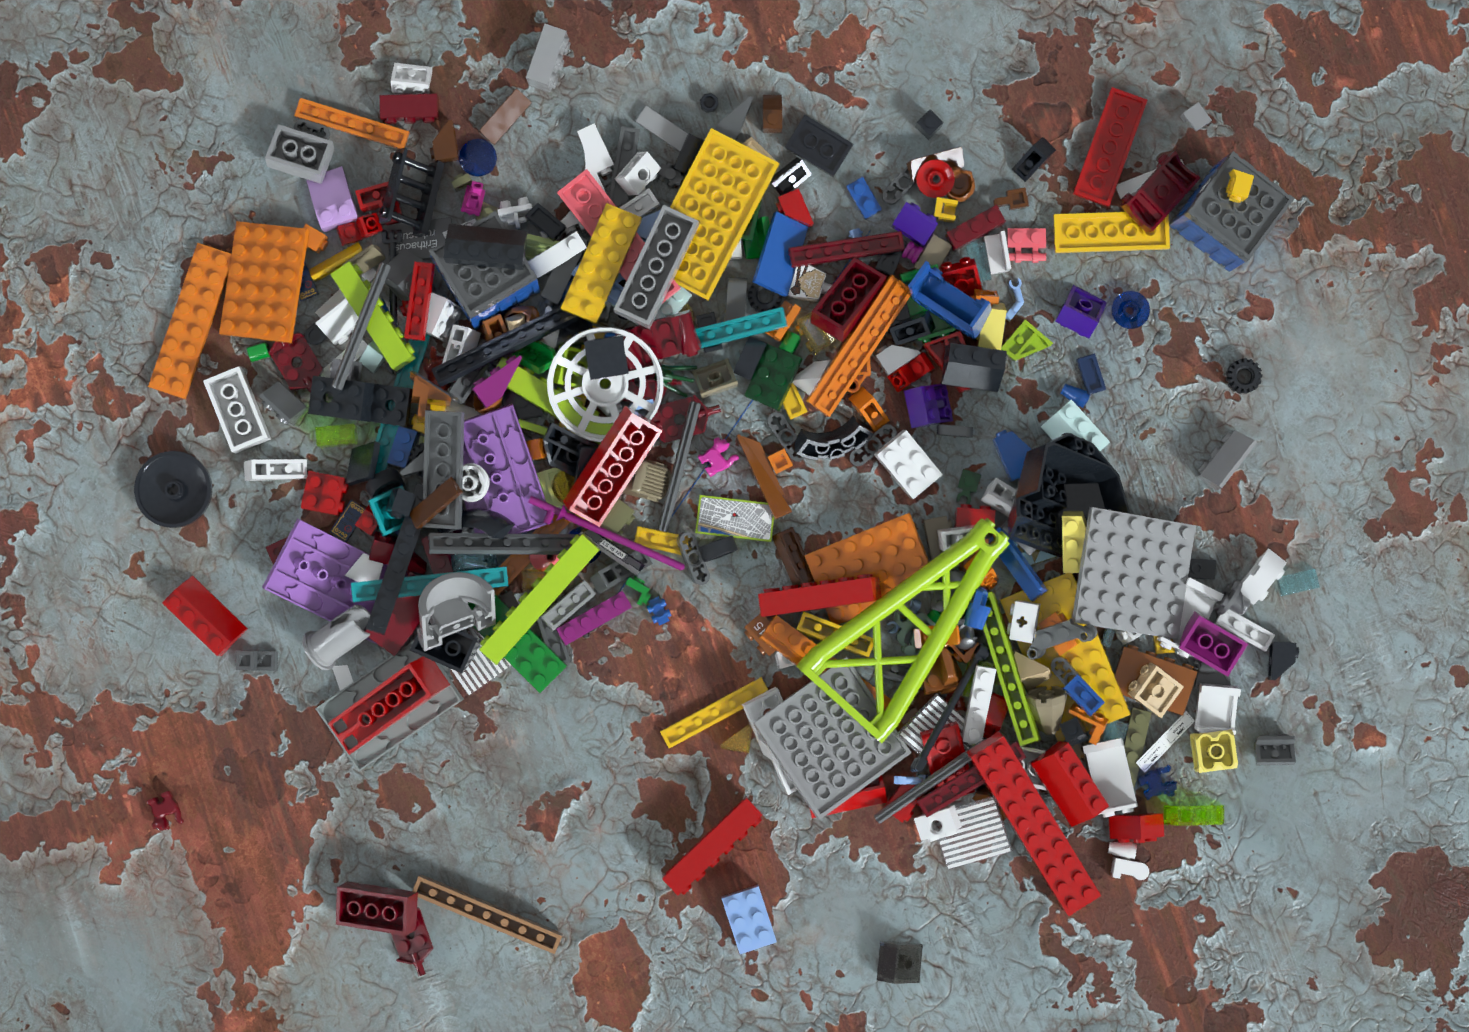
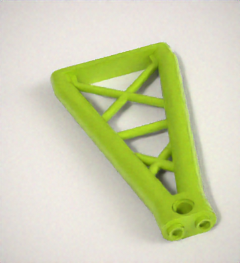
(922, 580)

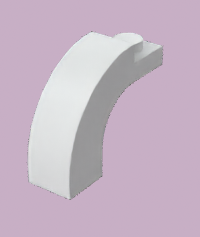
(556, 254)

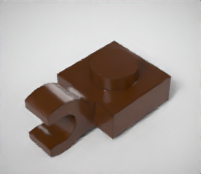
(1014, 199)

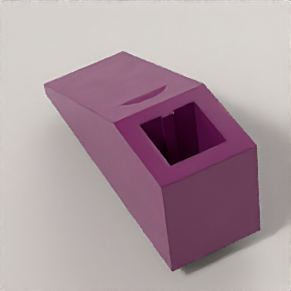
(493, 387)

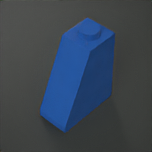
(1011, 452)

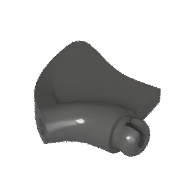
(1209, 675)

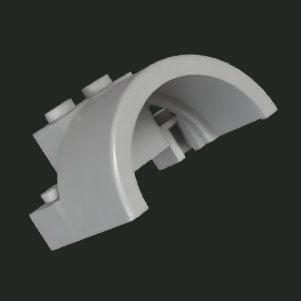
(447, 608)

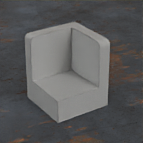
(1196, 117)

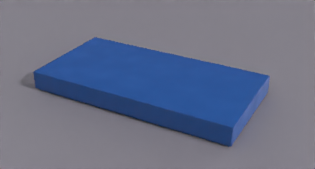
(774, 264)

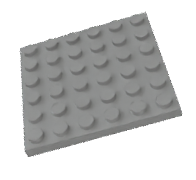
(1133, 573)
(825, 746)

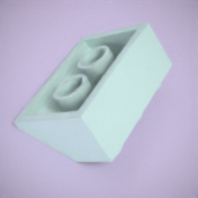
(1072, 420)

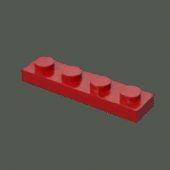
(419, 301)

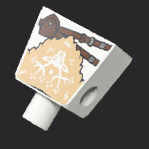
(808, 284)

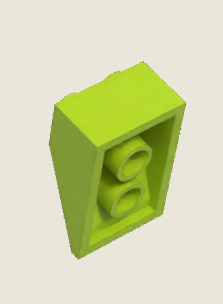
(576, 379)

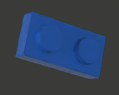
(863, 198)
(1083, 695)

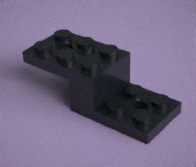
(361, 401)

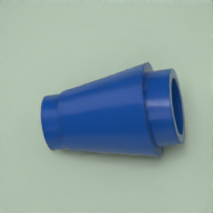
(1077, 395)

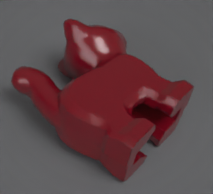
(166, 807)

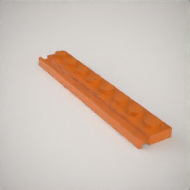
(859, 345)
(795, 646)

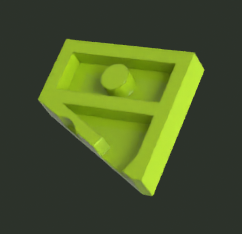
(1025, 342)

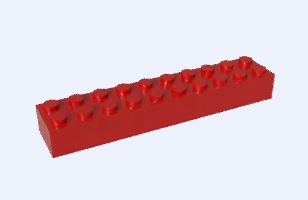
(1033, 823)

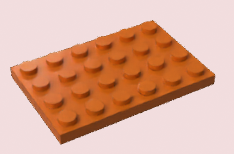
(264, 282)
(886, 551)

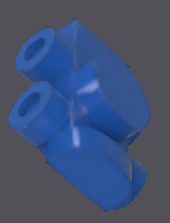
(660, 614)

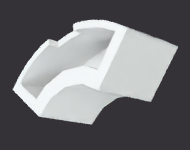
(1262, 575)

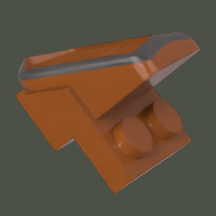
(427, 394)

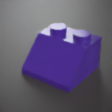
(1081, 312)

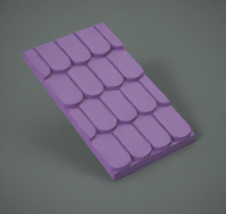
(499, 447)
(313, 572)

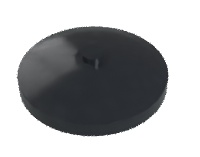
(173, 489)

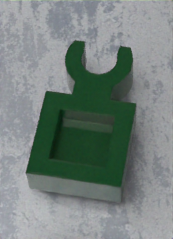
(968, 483)

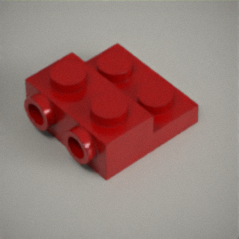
(962, 275)
(324, 493)

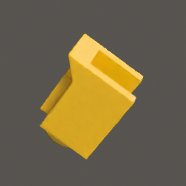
(1239, 185)
(945, 209)

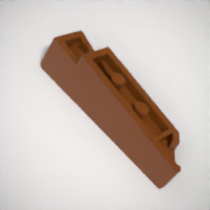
(764, 476)

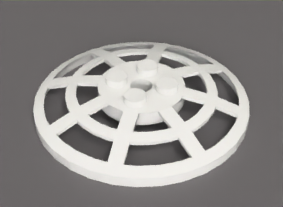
(595, 393)

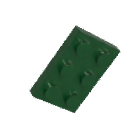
(773, 377)

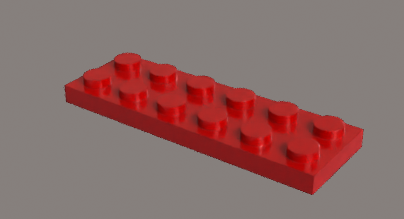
(1110, 147)

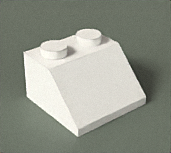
(338, 322)

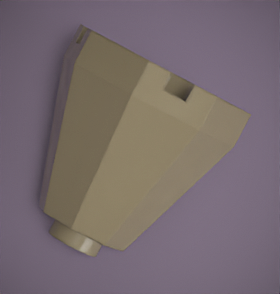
(1047, 707)

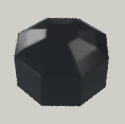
(709, 102)

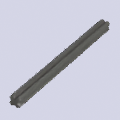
(361, 325)
(679, 465)
(923, 786)

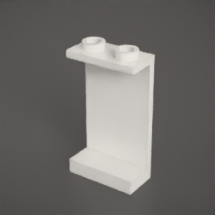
(1198, 599)
(1111, 775)

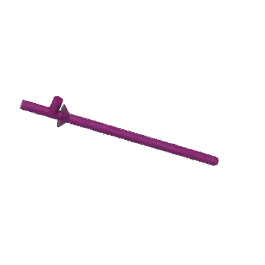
(562, 513)

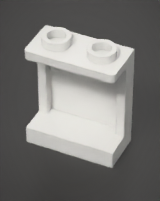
(1216, 707)

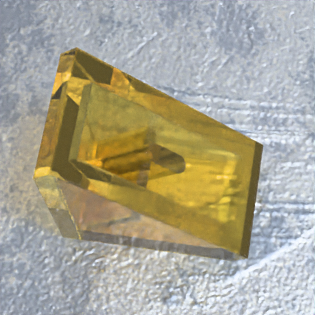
(739, 741)

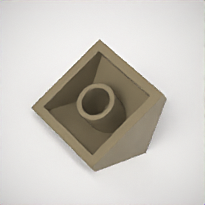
(715, 378)

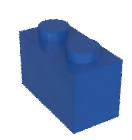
(402, 445)

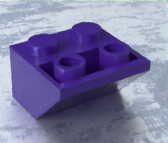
(915, 224)
(928, 405)

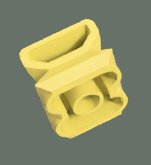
(1213, 751)

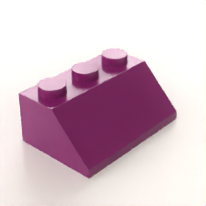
(1212, 644)

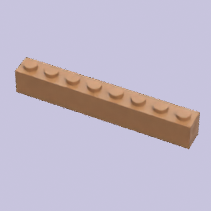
(487, 914)

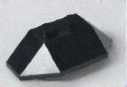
(563, 448)

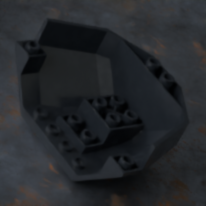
(1060, 478)

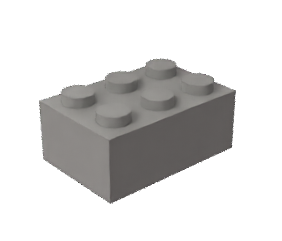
(548, 58)
(299, 154)

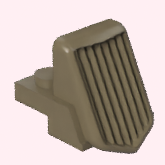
(649, 481)

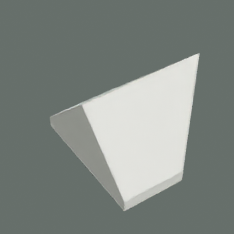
(810, 376)

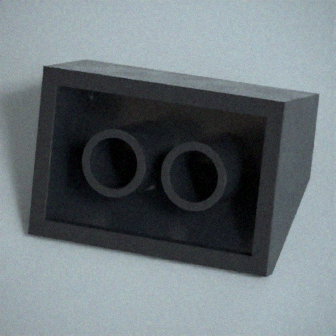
(973, 367)
(455, 652)

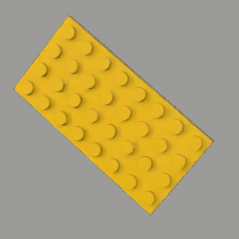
(722, 195)
(1086, 657)

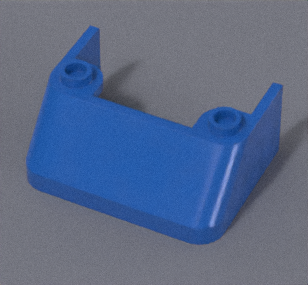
(948, 302)

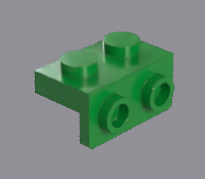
(536, 356)
(638, 585)

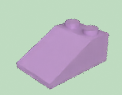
(333, 200)

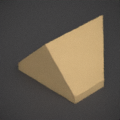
(1031, 672)

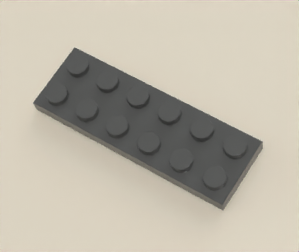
(444, 460)

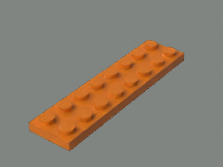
(191, 321)

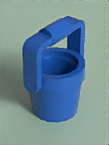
(977, 612)

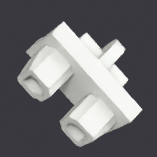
(514, 214)

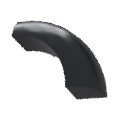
(833, 443)
(490, 522)

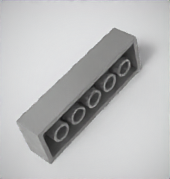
(656, 266)

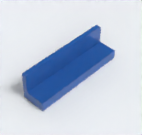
(1021, 570)

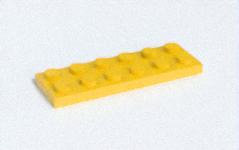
(1106, 233)
(601, 263)

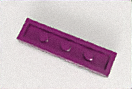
(593, 618)

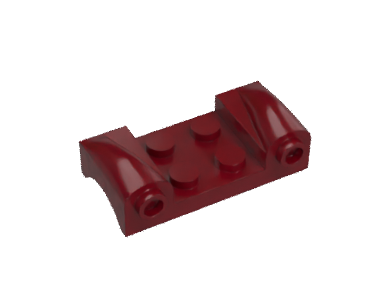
(1159, 192)
(666, 338)

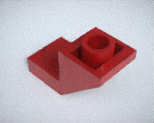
(360, 229)
(910, 372)
(995, 715)

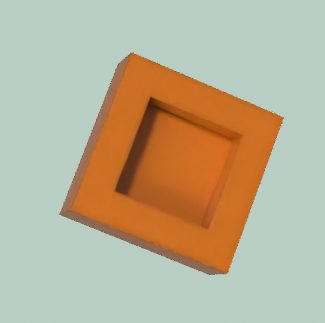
(780, 461)

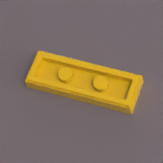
(659, 540)

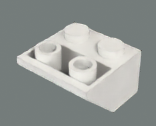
(441, 317)

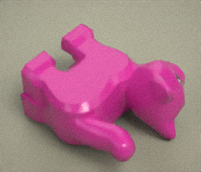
(716, 460)

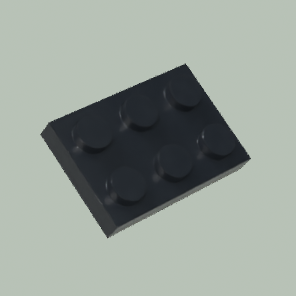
(819, 146)

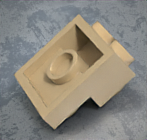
(1154, 689)

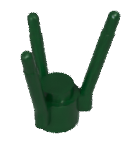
(668, 376)

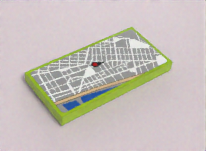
(734, 518)

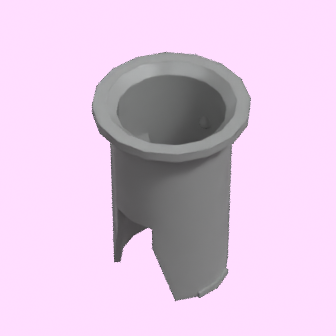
(336, 637)

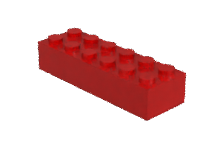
(612, 466)
(814, 596)
(712, 845)

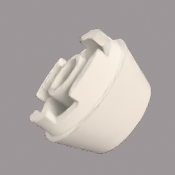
(475, 482)

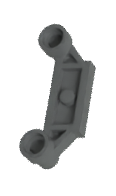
(1059, 634)

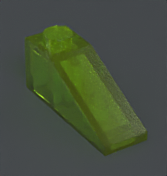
(1193, 815)

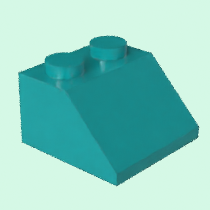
(385, 522)

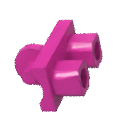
(473, 199)

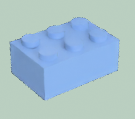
(749, 919)

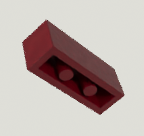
(409, 108)
(975, 228)

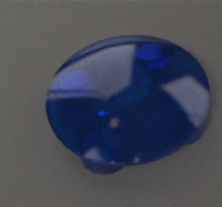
(478, 157)

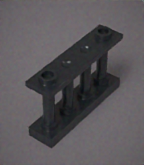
(428, 189)

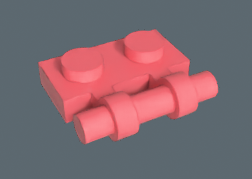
(1028, 239)

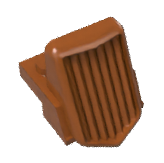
(943, 675)

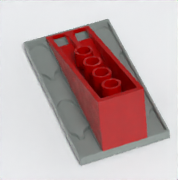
(388, 705)

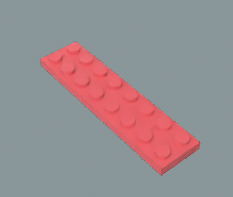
(587, 202)

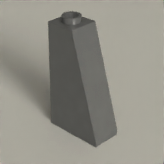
(560, 278)

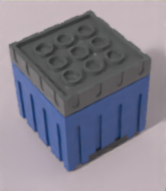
(1229, 228)
(485, 290)

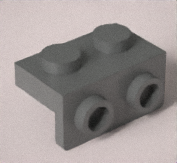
(1274, 750)

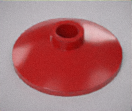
(926, 176)

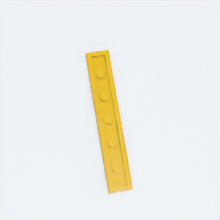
(712, 713)

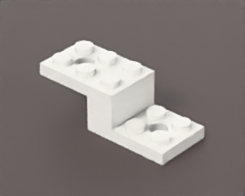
(754, 710)

